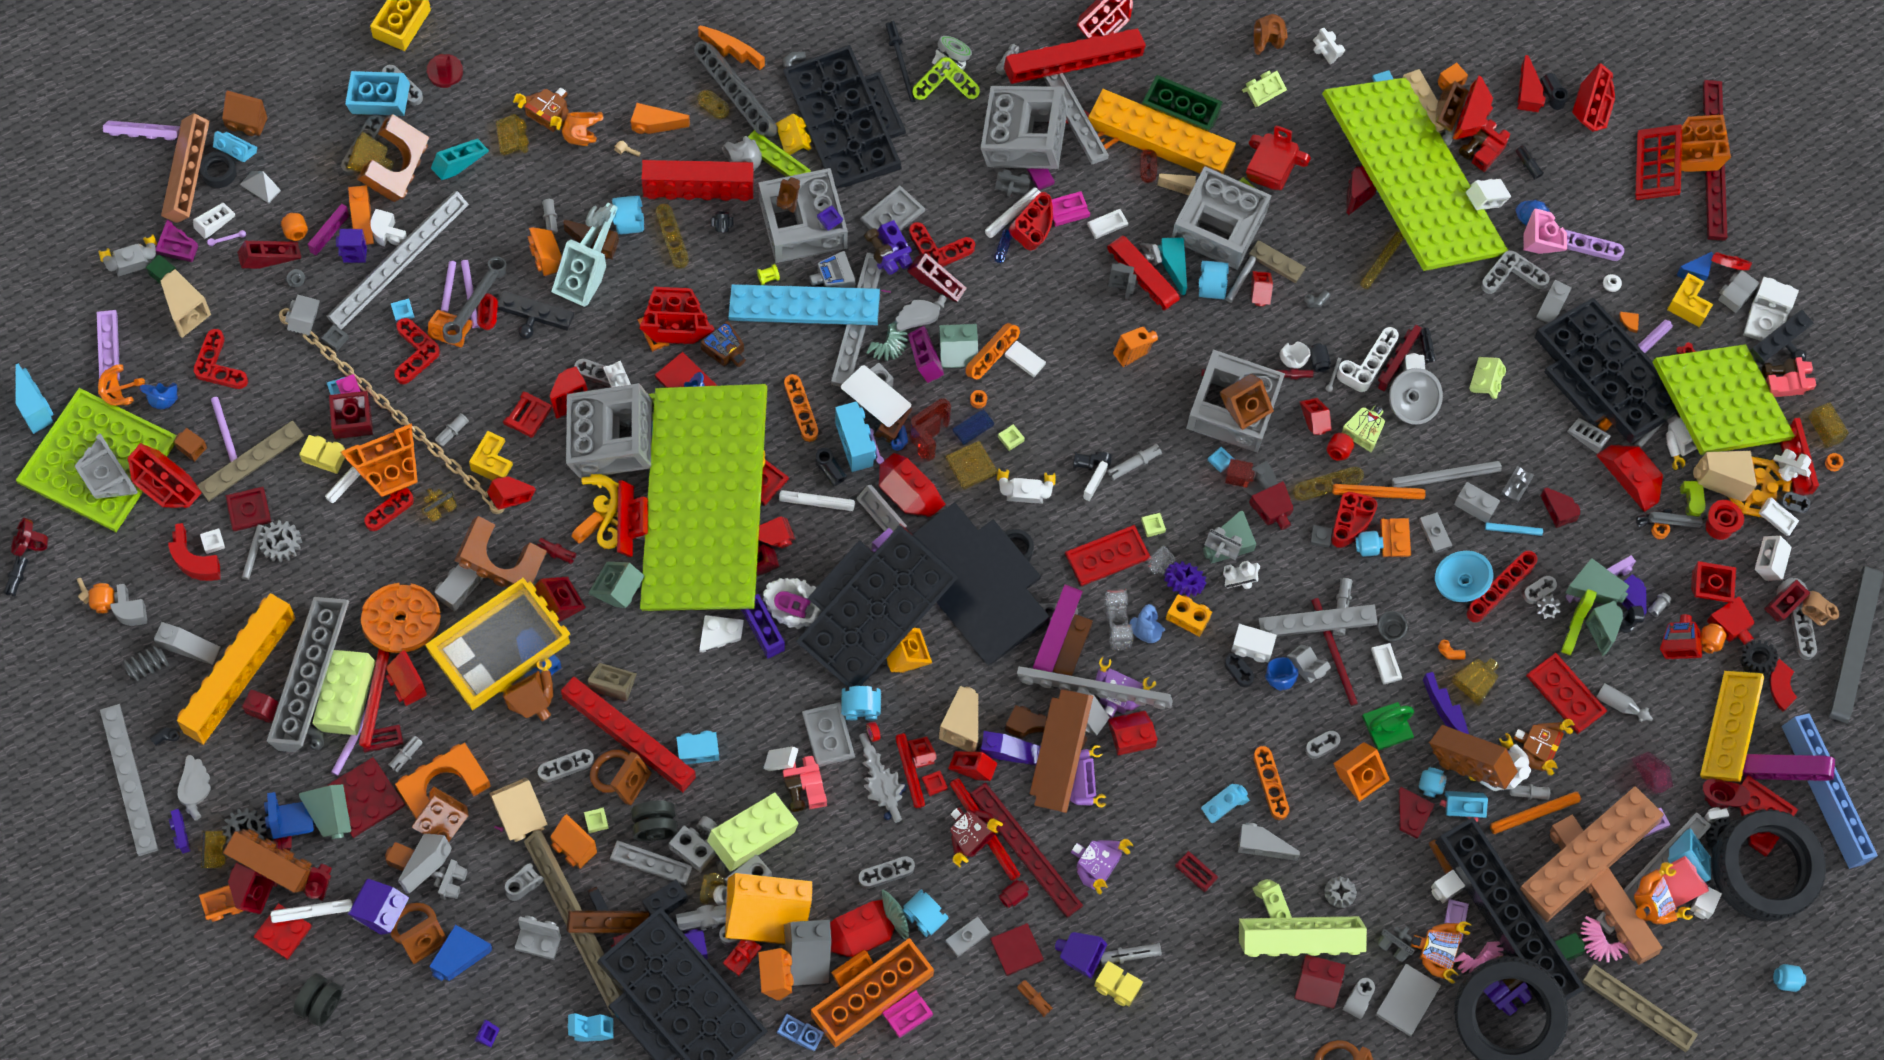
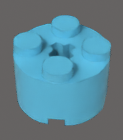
(628, 215)
(1213, 280)
(861, 702)
(925, 912)

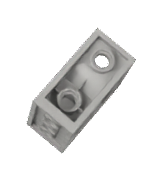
(1019, 145)
(1224, 210)
(809, 234)
(1217, 421)
(594, 430)

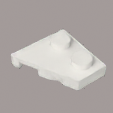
(720, 631)

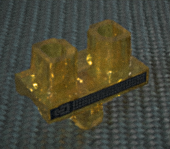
(446, 500)
(212, 849)

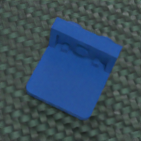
(287, 819)

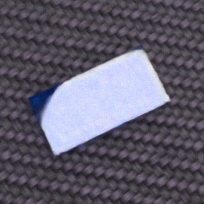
(973, 427)

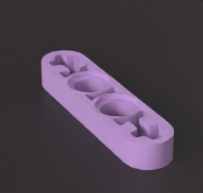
(1589, 241)

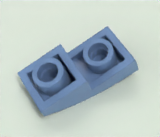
(799, 1032)

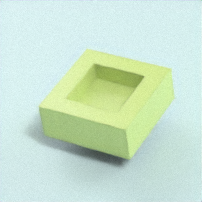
(1011, 437)
(1153, 524)
(596, 820)

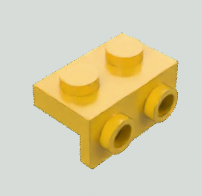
(793, 134)

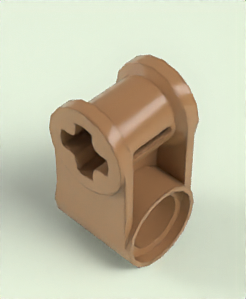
(1819, 608)

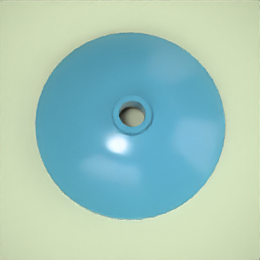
(1461, 568)

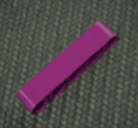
(1057, 629)
(1789, 767)

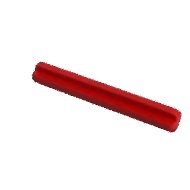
(910, 771)

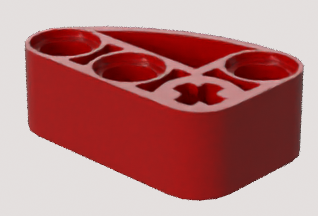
(1035, 227)
(1356, 514)

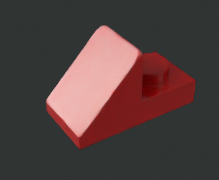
(922, 752)

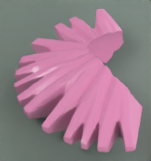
(1599, 944)
(1489, 952)

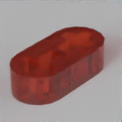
(1144, 166)

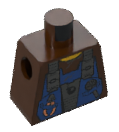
(724, 345)

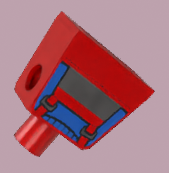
(1682, 640)

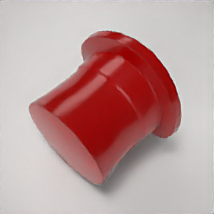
(1724, 519)

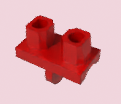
(742, 956)

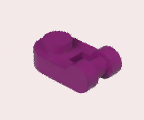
(785, 600)

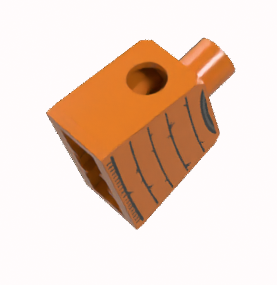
(1134, 345)

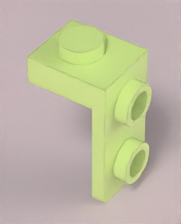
(1272, 898)

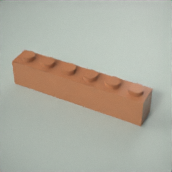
(185, 168)

